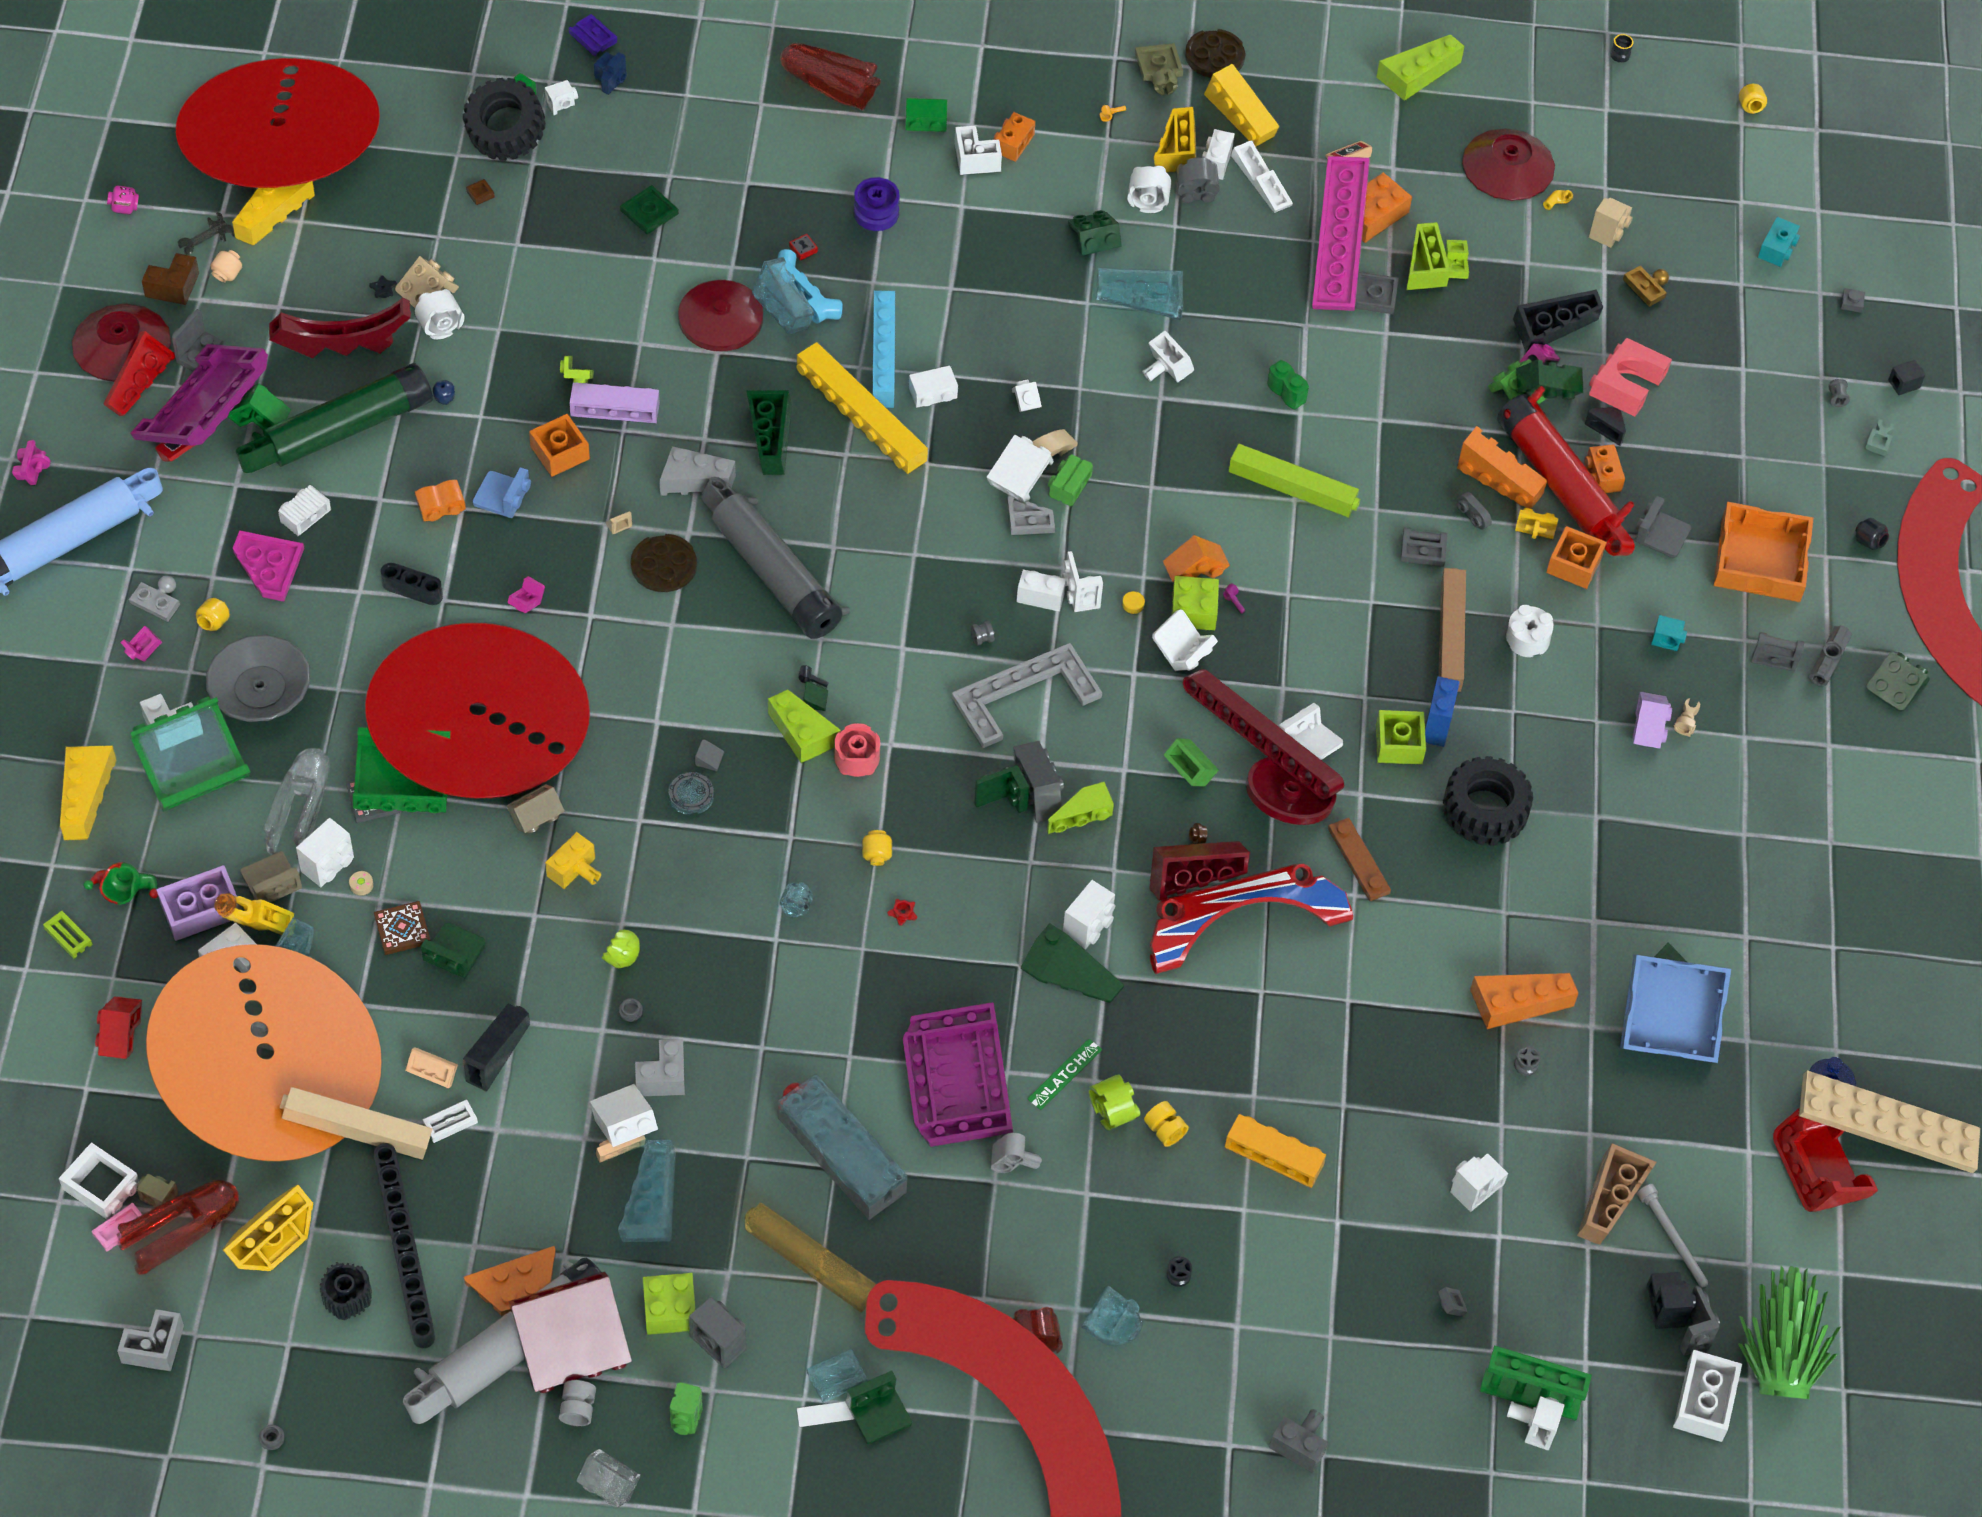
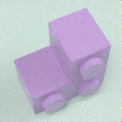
(1651, 716)

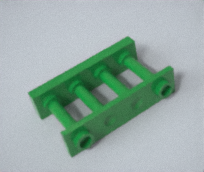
(1527, 1378)

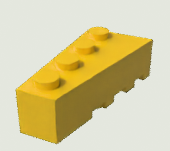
(267, 209)
(84, 781)

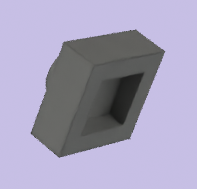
(1853, 300)
(1452, 1301)

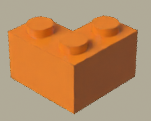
(1196, 558)

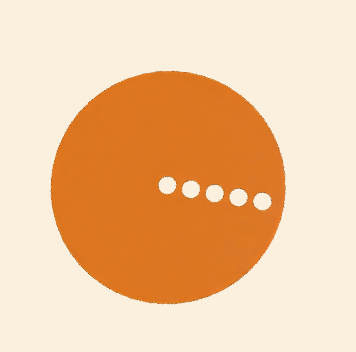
(209, 1060)

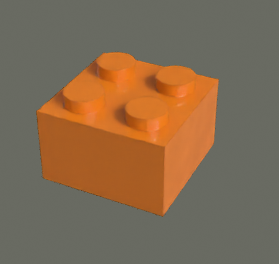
(559, 445)
(1576, 557)

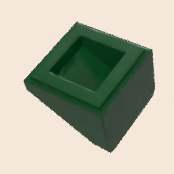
(815, 696)

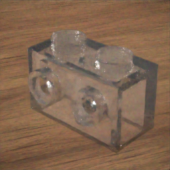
(608, 1478)

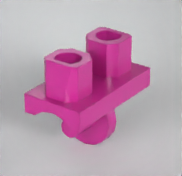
(32, 461)

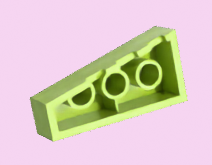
(1419, 66)

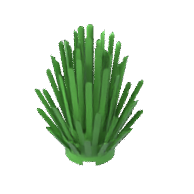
(1788, 1351)

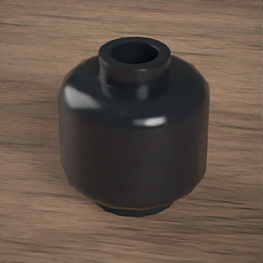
(1872, 534)

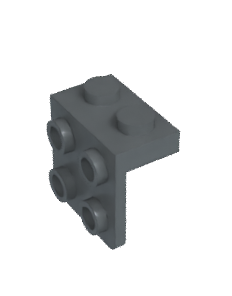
(1661, 530)
(1705, 1327)

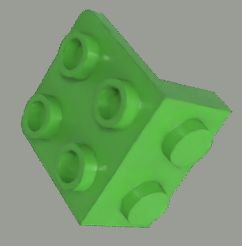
(1508, 381)

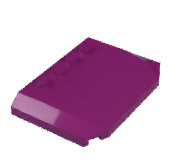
(957, 1075)

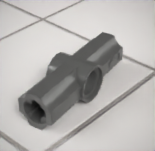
(1830, 655)

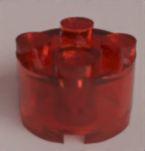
(1043, 1325)

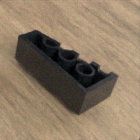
(1556, 317)

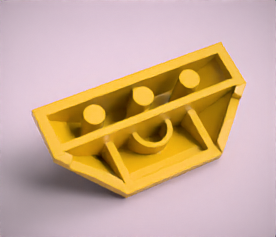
(272, 1232)

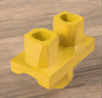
(1536, 524)

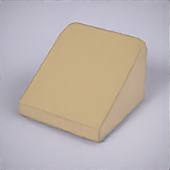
(620, 523)

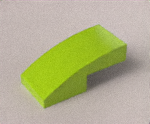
(1457, 258)

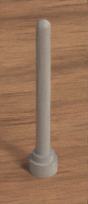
(1649, 1195)

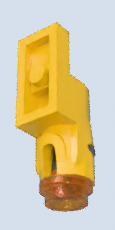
(254, 913)

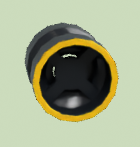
(1621, 48)

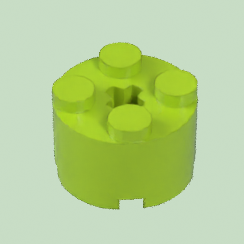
(1113, 1102)

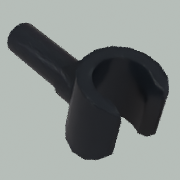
(805, 676)

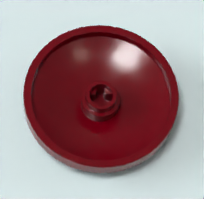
(720, 315)
(1284, 796)

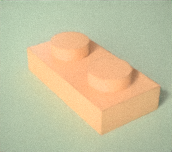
(606, 1151)

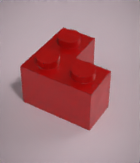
(117, 1027)

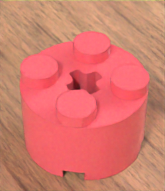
(857, 750)

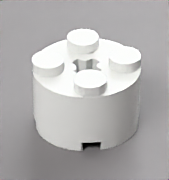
(1149, 188)
(439, 314)
(1529, 631)

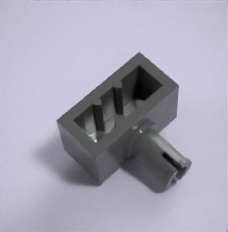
(1299, 1442)

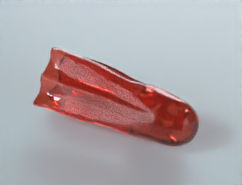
(832, 73)
(207, 1206)

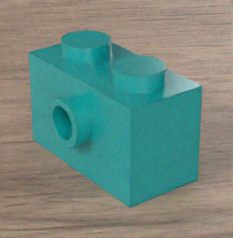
(1779, 242)

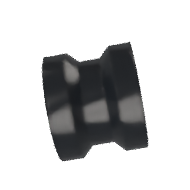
(1176, 1266)

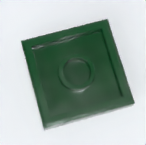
(649, 209)

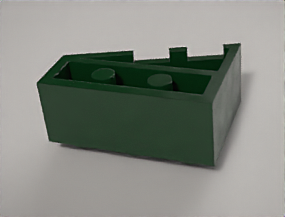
(1557, 380)

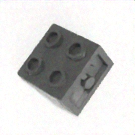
(191, 339)

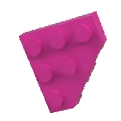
(268, 562)

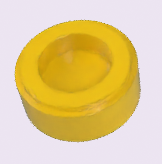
(1133, 602)

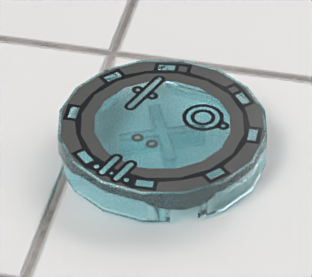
(691, 793)

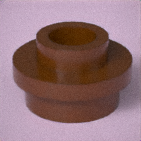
(1198, 834)

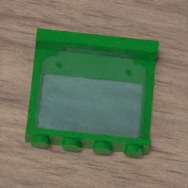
(188, 753)

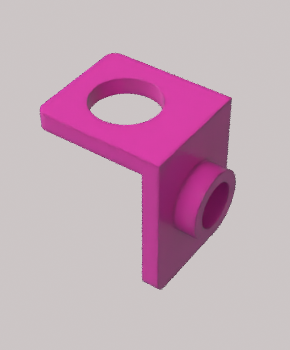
(1542, 352)

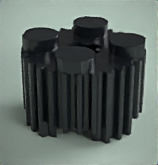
(341, 1301)

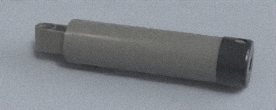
(772, 560)

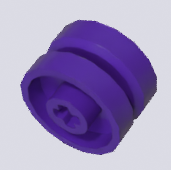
(876, 204)

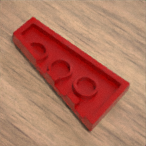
(141, 367)

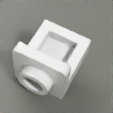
(1027, 395)

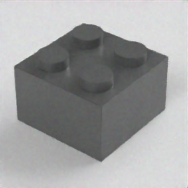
(718, 1332)

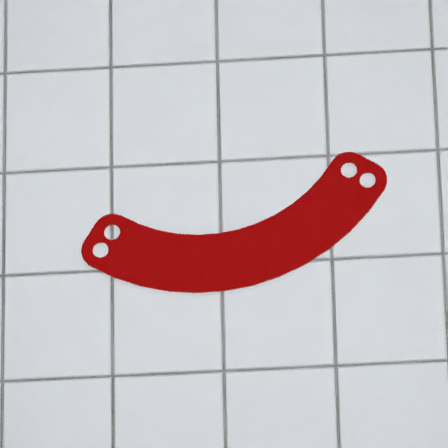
(1930, 572)
(1021, 1374)

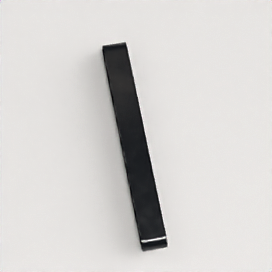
(408, 1254)

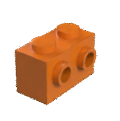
(1015, 135)
(1605, 467)

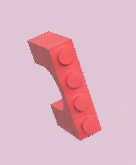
(1631, 359)

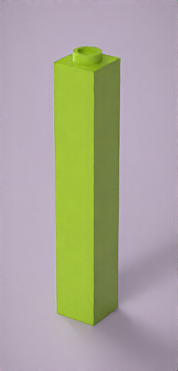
(1294, 480)

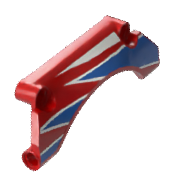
(1198, 909)

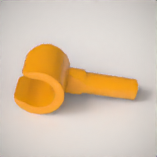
(1106, 114)

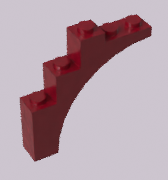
(313, 336)

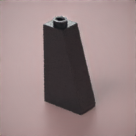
(495, 1046)

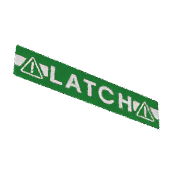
(1064, 1074)

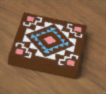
(401, 927)

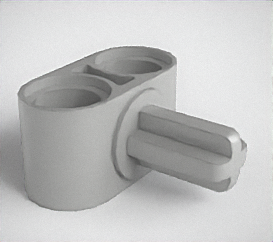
(1010, 1153)

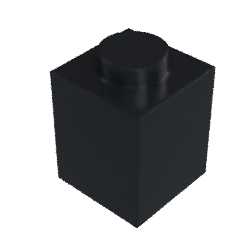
(1906, 377)

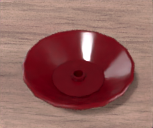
(1508, 164)
(109, 334)

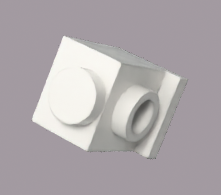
(560, 96)

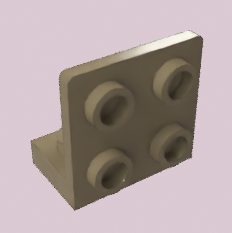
(271, 878)

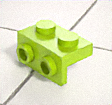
(578, 375)

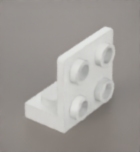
(1084, 592)

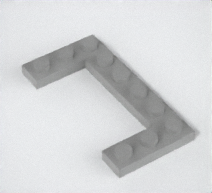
(1062, 660)

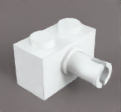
(1169, 358)
(1542, 1420)

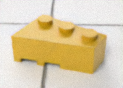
(1178, 140)

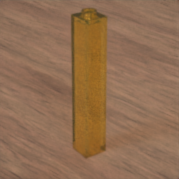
(809, 1256)

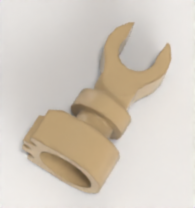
(1685, 723)

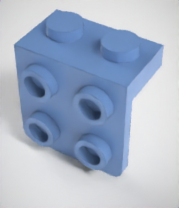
(502, 493)

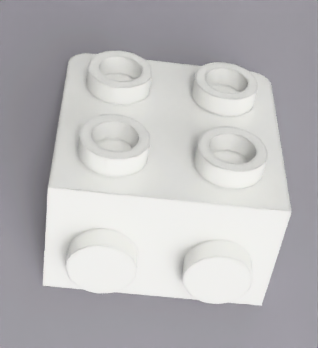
(1182, 642)
(1311, 733)

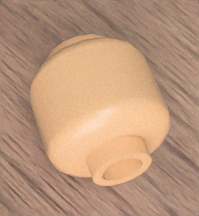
(226, 266)

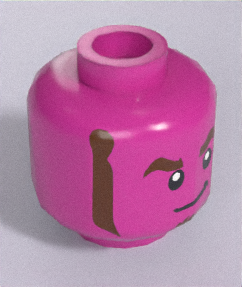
(123, 200)

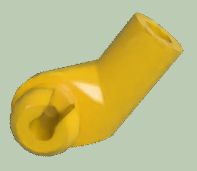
(1558, 197)

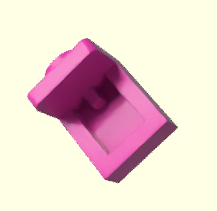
(528, 596)
(142, 644)

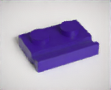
(593, 35)

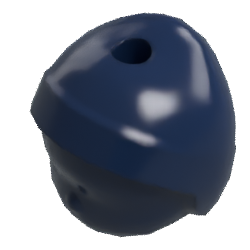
(443, 392)

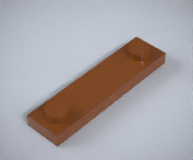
(1359, 859)

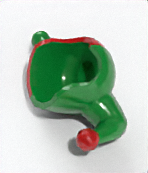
(122, 882)

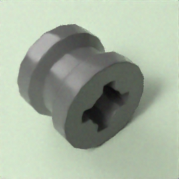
(982, 633)
(1532, 1058)

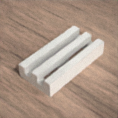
(453, 1124)

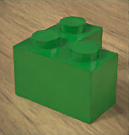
(259, 407)

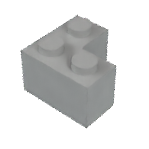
(663, 1076)
(153, 1348)

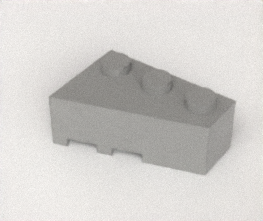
(691, 471)

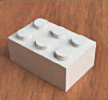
(1707, 1395)

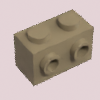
(535, 809)

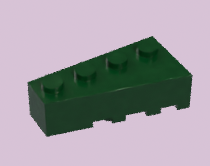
(771, 425)

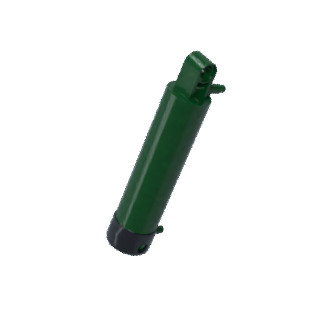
(337, 419)

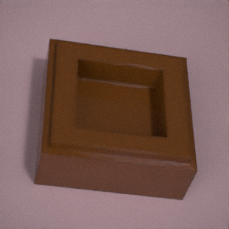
(480, 192)

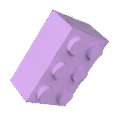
(191, 902)

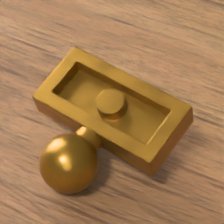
(1647, 287)

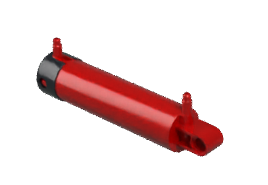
(1565, 473)

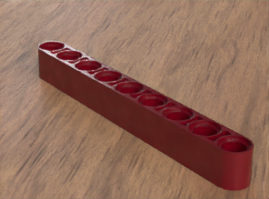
(1263, 734)

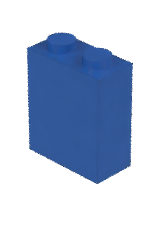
(1441, 711)

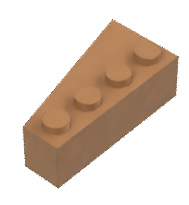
(1614, 1187)

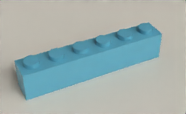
(884, 347)

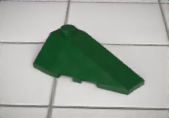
(1065, 963)

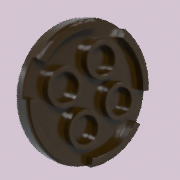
(1213, 51)
(663, 563)

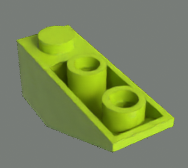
(1085, 806)

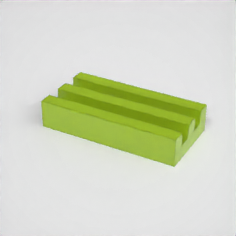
(79, 947)

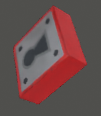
(803, 247)

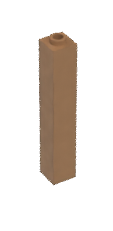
(1452, 625)

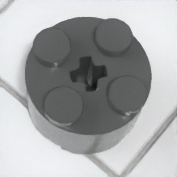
(1198, 180)

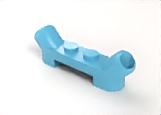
(822, 307)

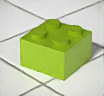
(1197, 599)
(1400, 737)
(668, 1302)

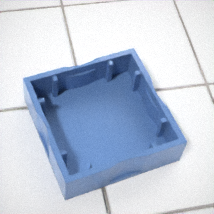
(1675, 1008)

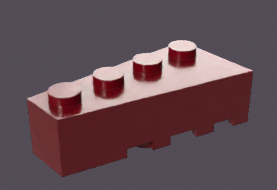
(1195, 865)

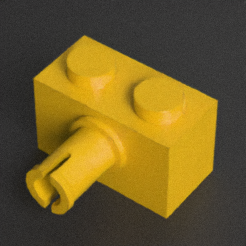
(573, 860)

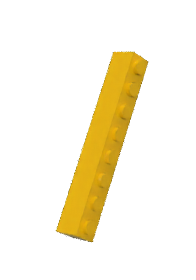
(862, 408)

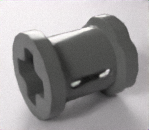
(1839, 392)

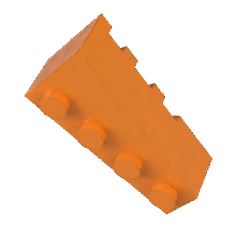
(1500, 470)
(1520, 997)

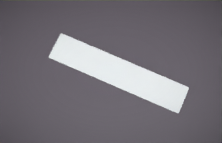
(823, 1414)

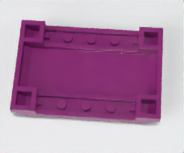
(205, 396)

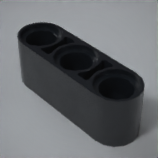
(411, 583)

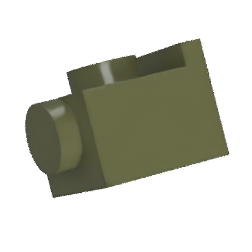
(156, 1190)

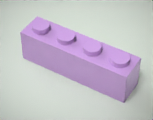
(614, 402)

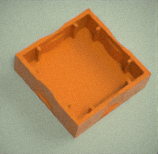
(1763, 552)

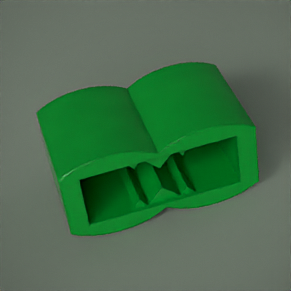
(1287, 384)

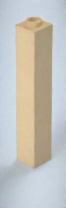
(355, 1122)

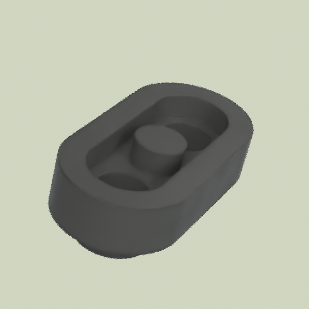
(1474, 510)

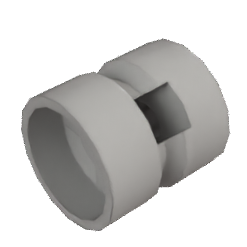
(577, 1406)

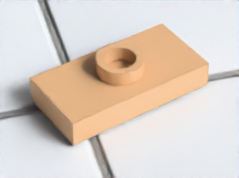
(431, 1067)

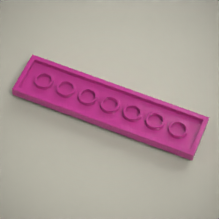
(1341, 233)

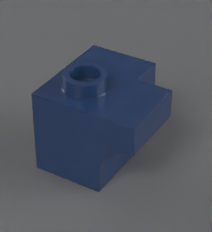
(610, 71)

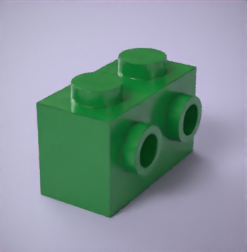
(926, 114)

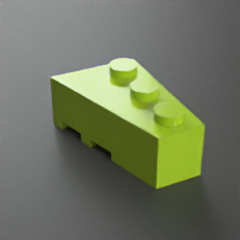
(1428, 261)
(801, 726)

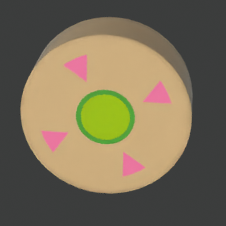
(361, 883)

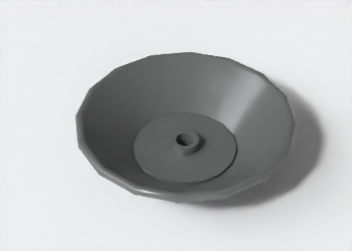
(256, 663)

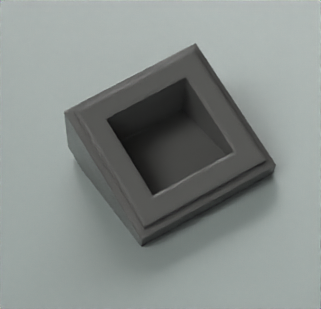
(708, 756)

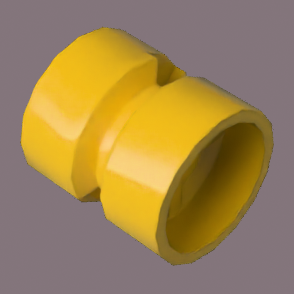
(1166, 1123)

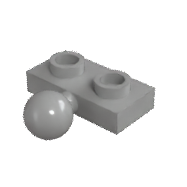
(156, 601)

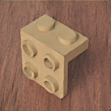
(424, 278)

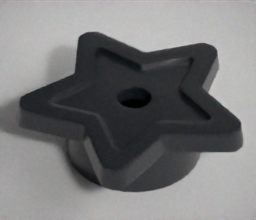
(383, 292)

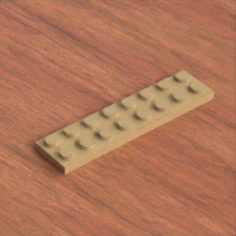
(1889, 1121)

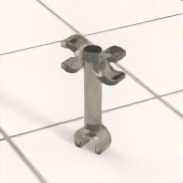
(215, 227)

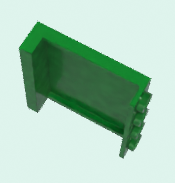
(385, 788)

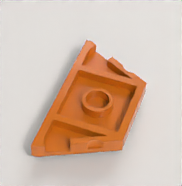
(513, 1279)

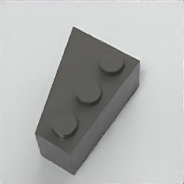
(1041, 777)

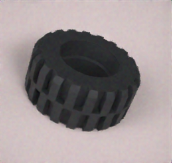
(497, 96)
(1482, 824)

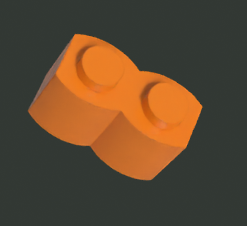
(440, 500)

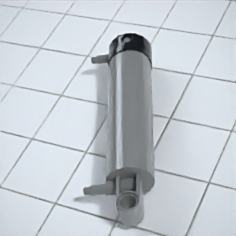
(479, 1359)

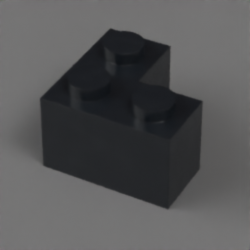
(1670, 1300)

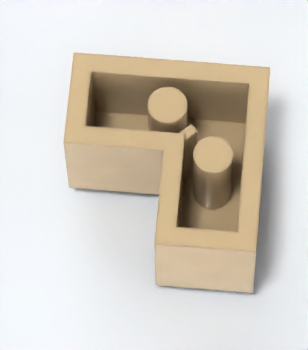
(1610, 221)

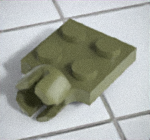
(1160, 65)

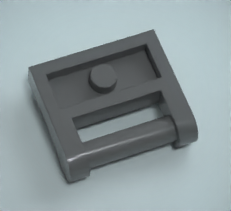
(1421, 551)
(1777, 657)

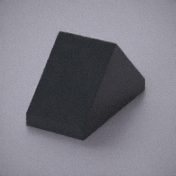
(1607, 423)

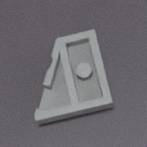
(1029, 518)

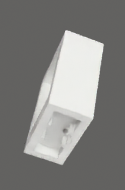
(83, 1166)

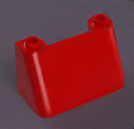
(1819, 1164)

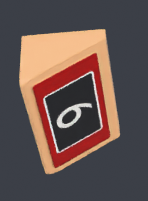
(1358, 149)

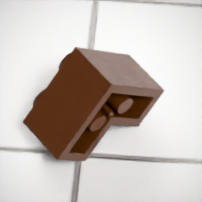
(173, 283)

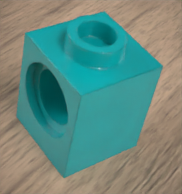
(1669, 633)

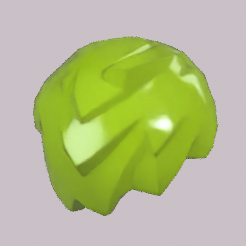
(623, 949)

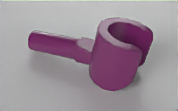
(1230, 594)

